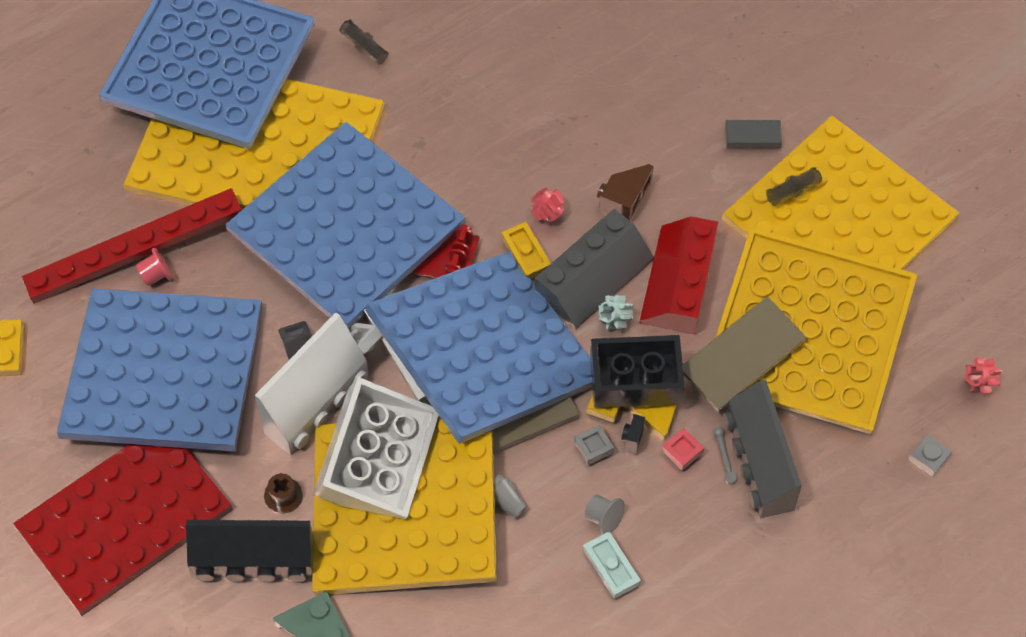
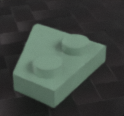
(313, 619)

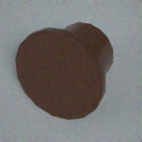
(282, 494)

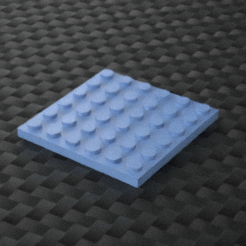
(208, 65)
(345, 224)
(483, 345)
(161, 370)

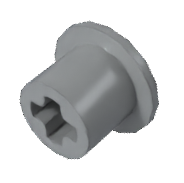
(605, 512)

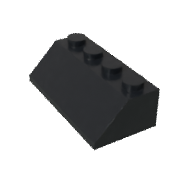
(250, 549)

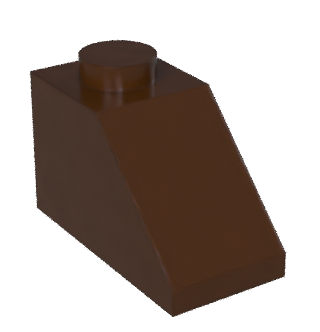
(625, 190)

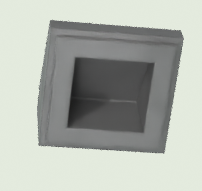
(294, 337)

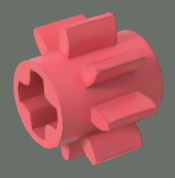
(547, 204)
(982, 375)

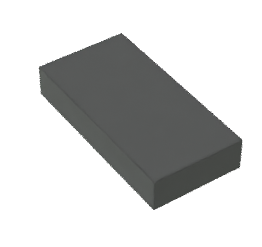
(753, 134)

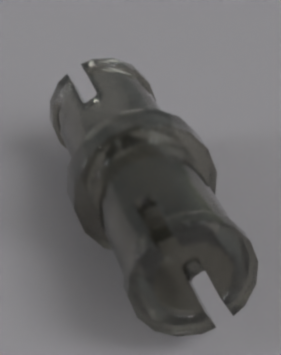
(363, 42)
(794, 186)

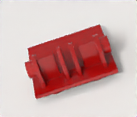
(451, 255)

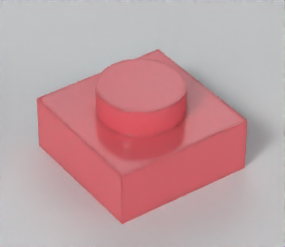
(683, 449)

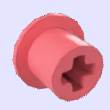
(154, 268)

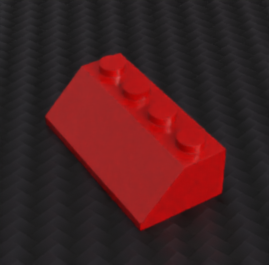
(679, 275)

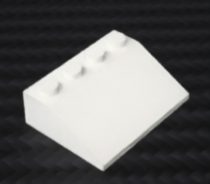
(310, 385)
(377, 450)

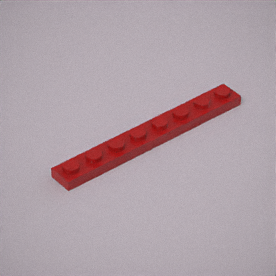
(131, 245)

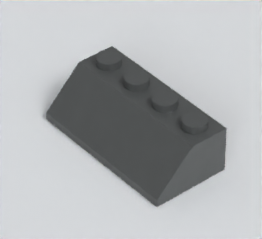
(594, 268)
(763, 451)

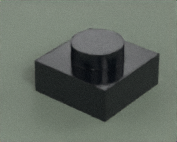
(633, 433)

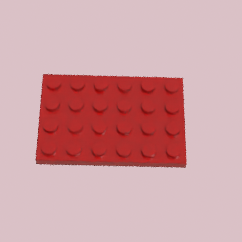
(120, 520)

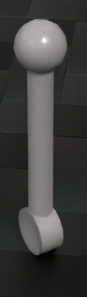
(730, 477)

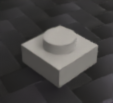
(593, 444)
(930, 455)

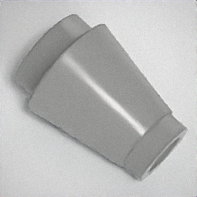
(507, 497)

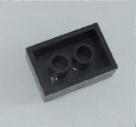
(637, 371)

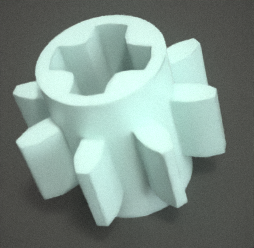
(615, 312)

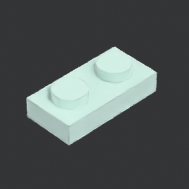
(611, 565)

